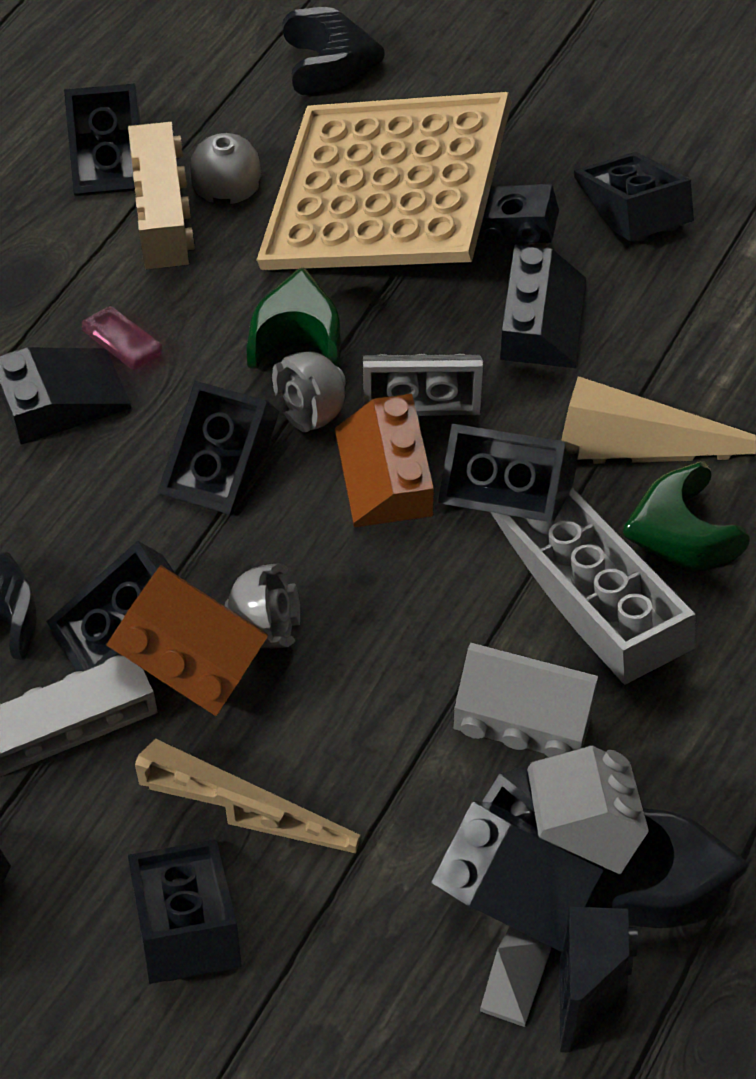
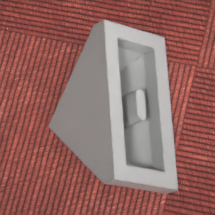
(515, 977)

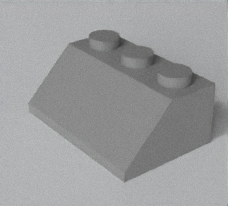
(436, 381)
(523, 702)
(589, 805)

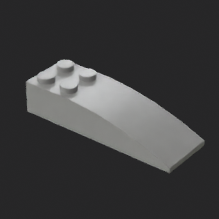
(603, 588)

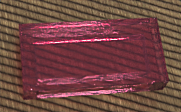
(121, 337)

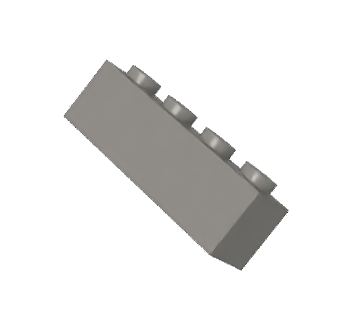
(73, 712)

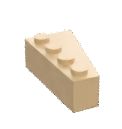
(158, 195)

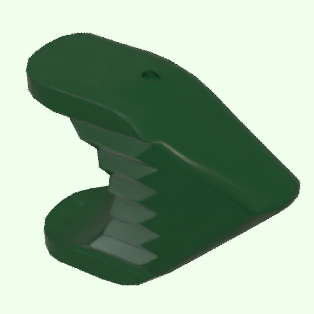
(291, 314)
(673, 533)

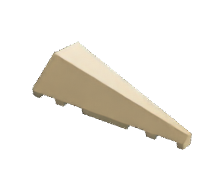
(624, 425)
(246, 805)

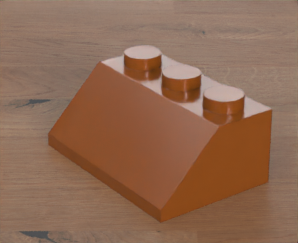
(385, 462)
(187, 640)

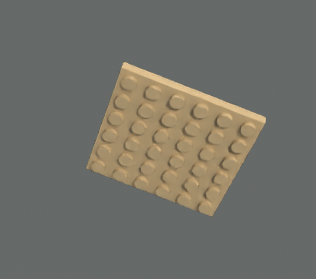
(387, 183)

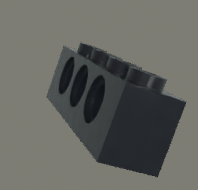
(519, 215)

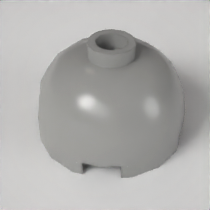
(225, 168)
(310, 389)
(267, 603)

